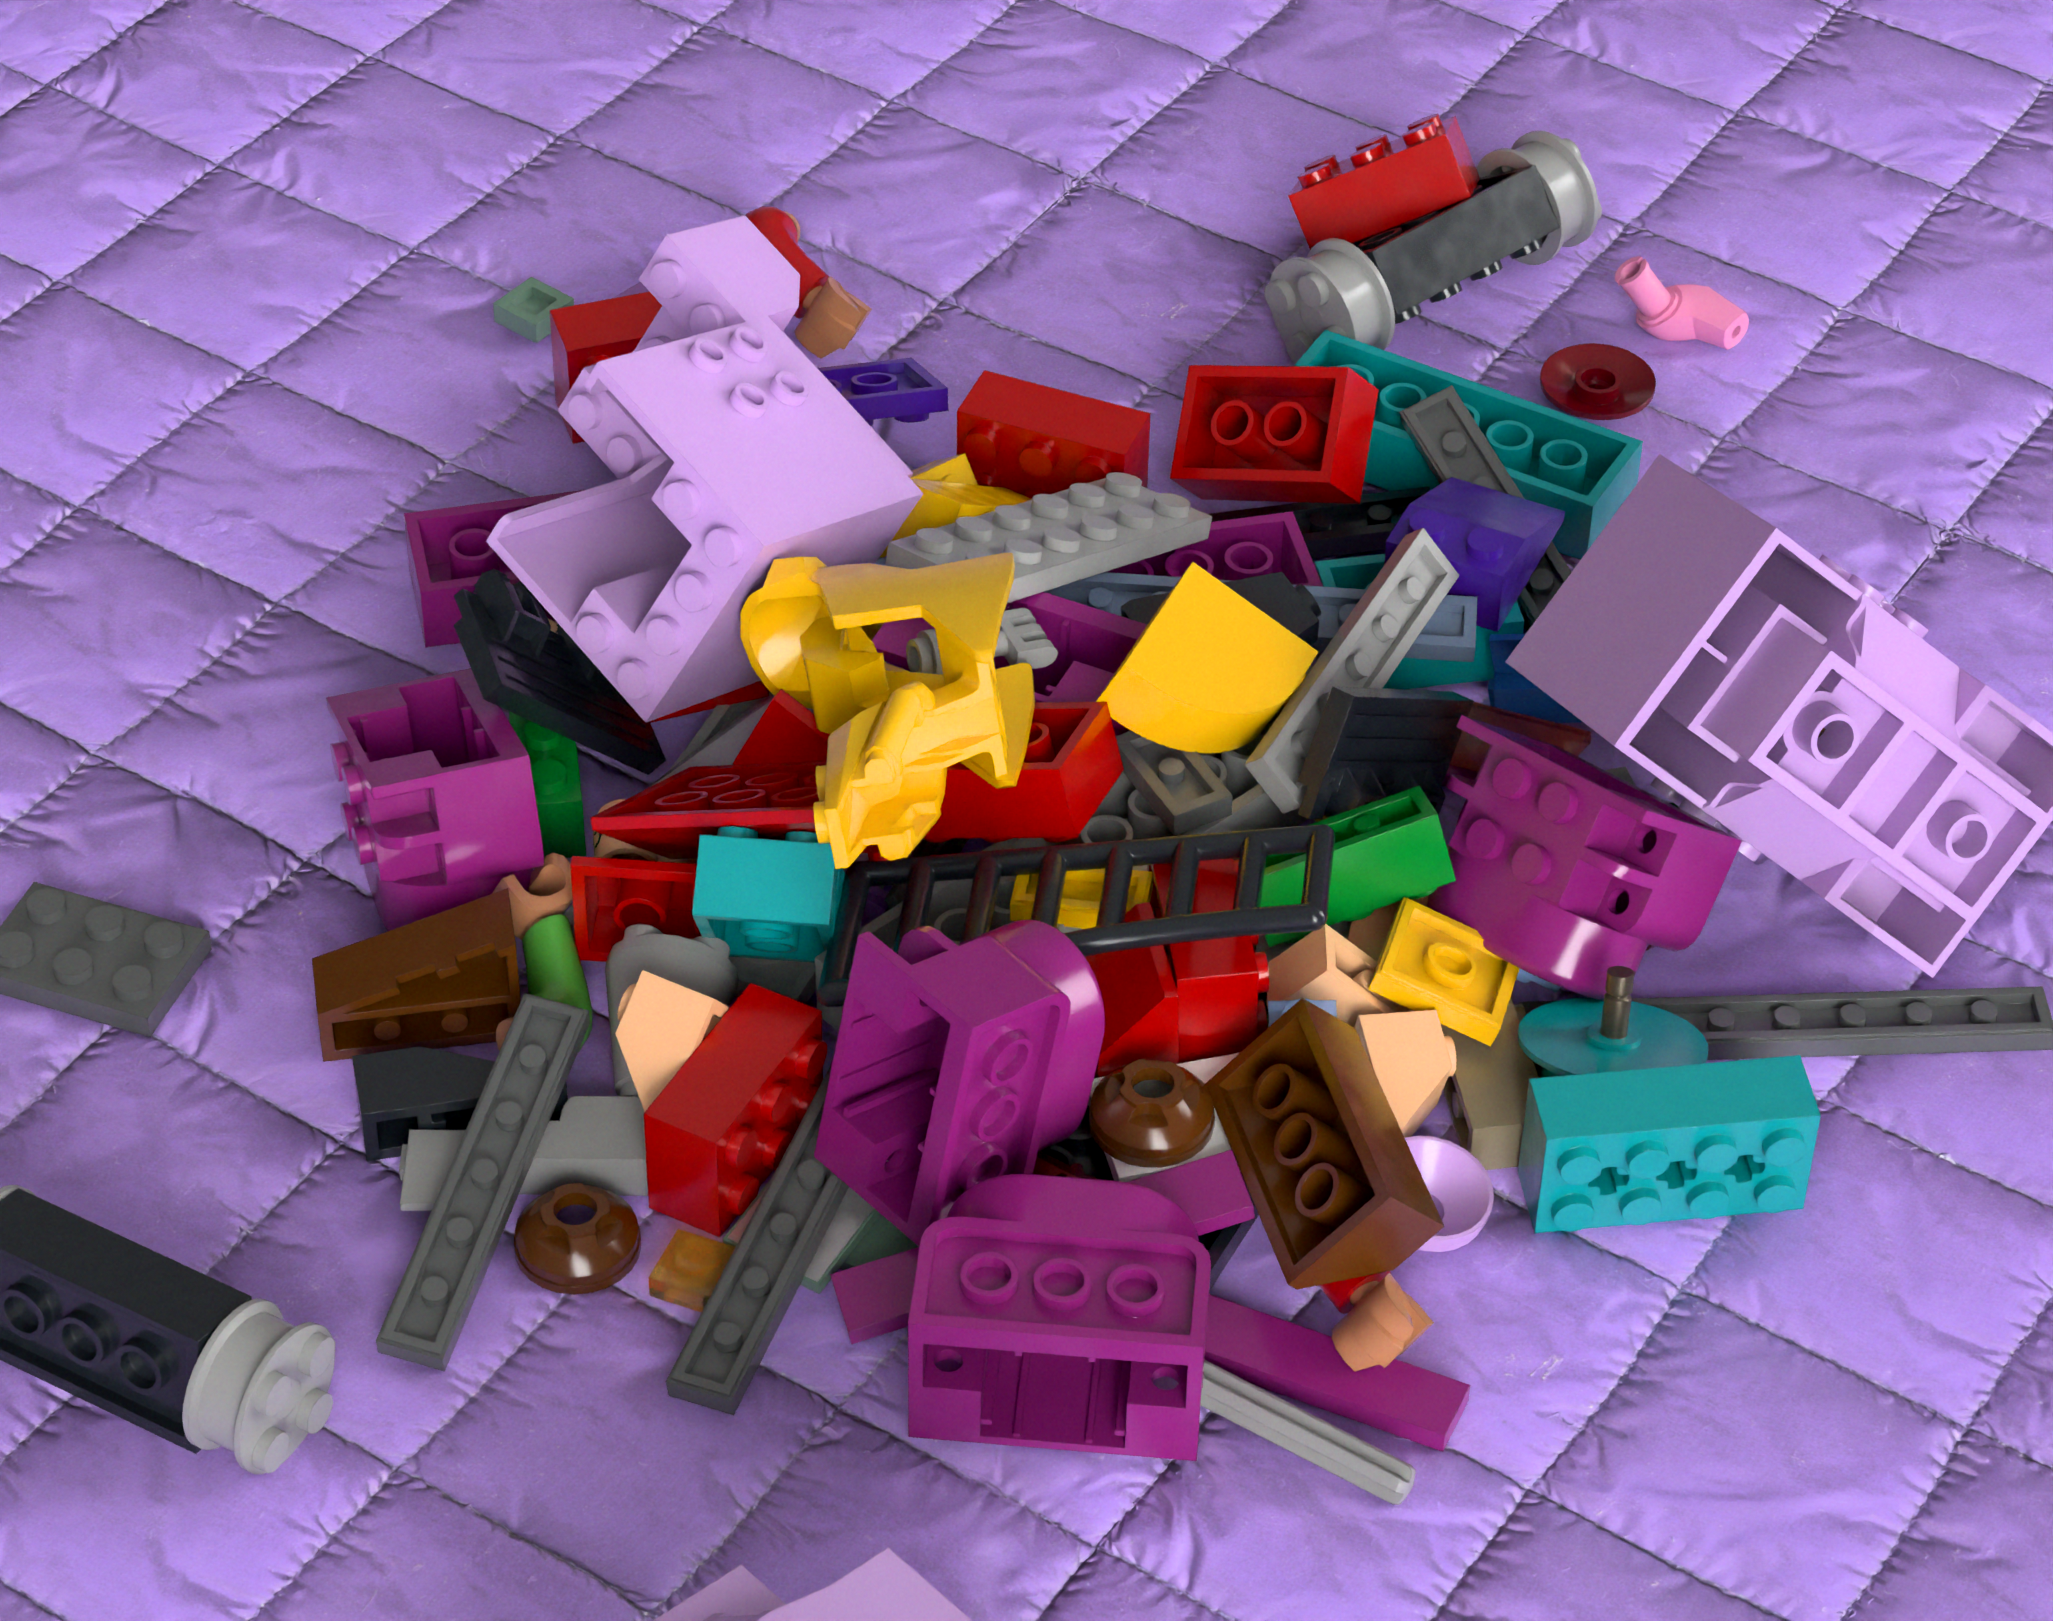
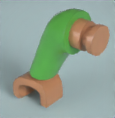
(547, 938)

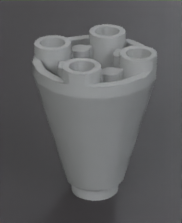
(694, 963)

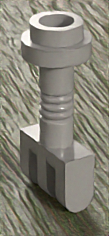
(1018, 641)

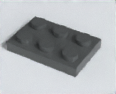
(97, 958)

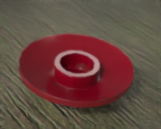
(1597, 381)

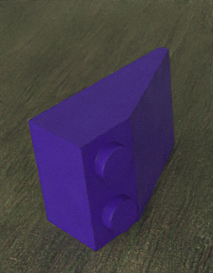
(1486, 538)

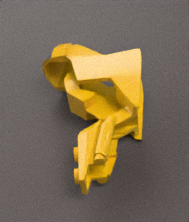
(890, 725)

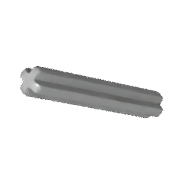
(1306, 1435)

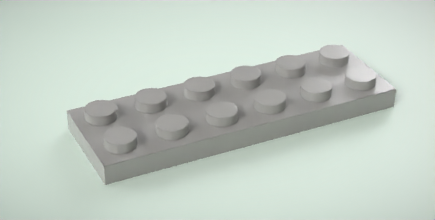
(1063, 533)

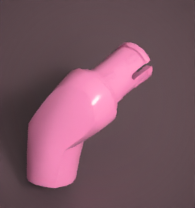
(1680, 310)

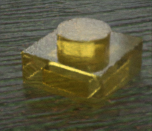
(689, 1270)

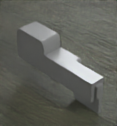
(592, 1144)

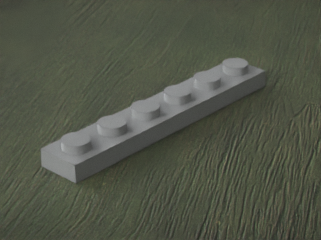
(1358, 656)

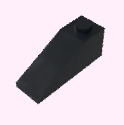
(418, 1092)

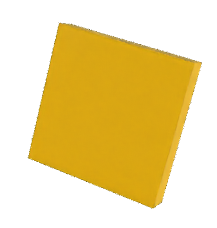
(1444, 968)

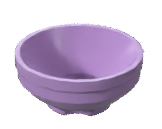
(1457, 1187)

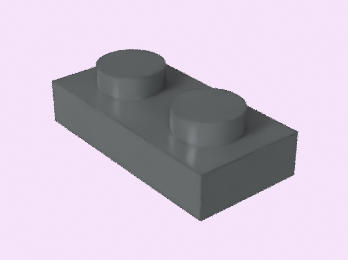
(1174, 783)

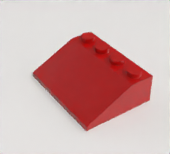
(704, 798)

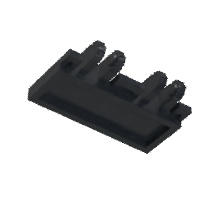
(547, 674)
(1379, 746)

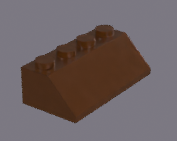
(1322, 1151)

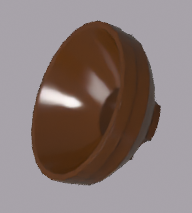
(1151, 1129)
(582, 1255)

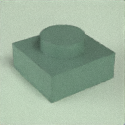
(528, 307)

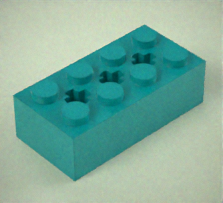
(1667, 1143)

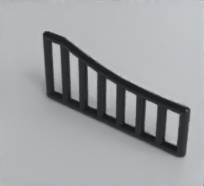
(1117, 859)

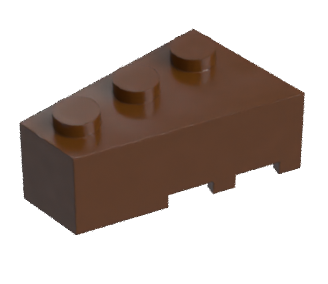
(421, 983)

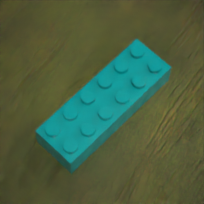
(1544, 451)

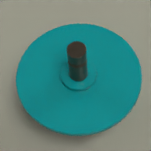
(1608, 1034)

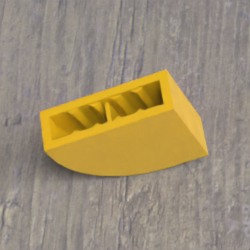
(1206, 670)

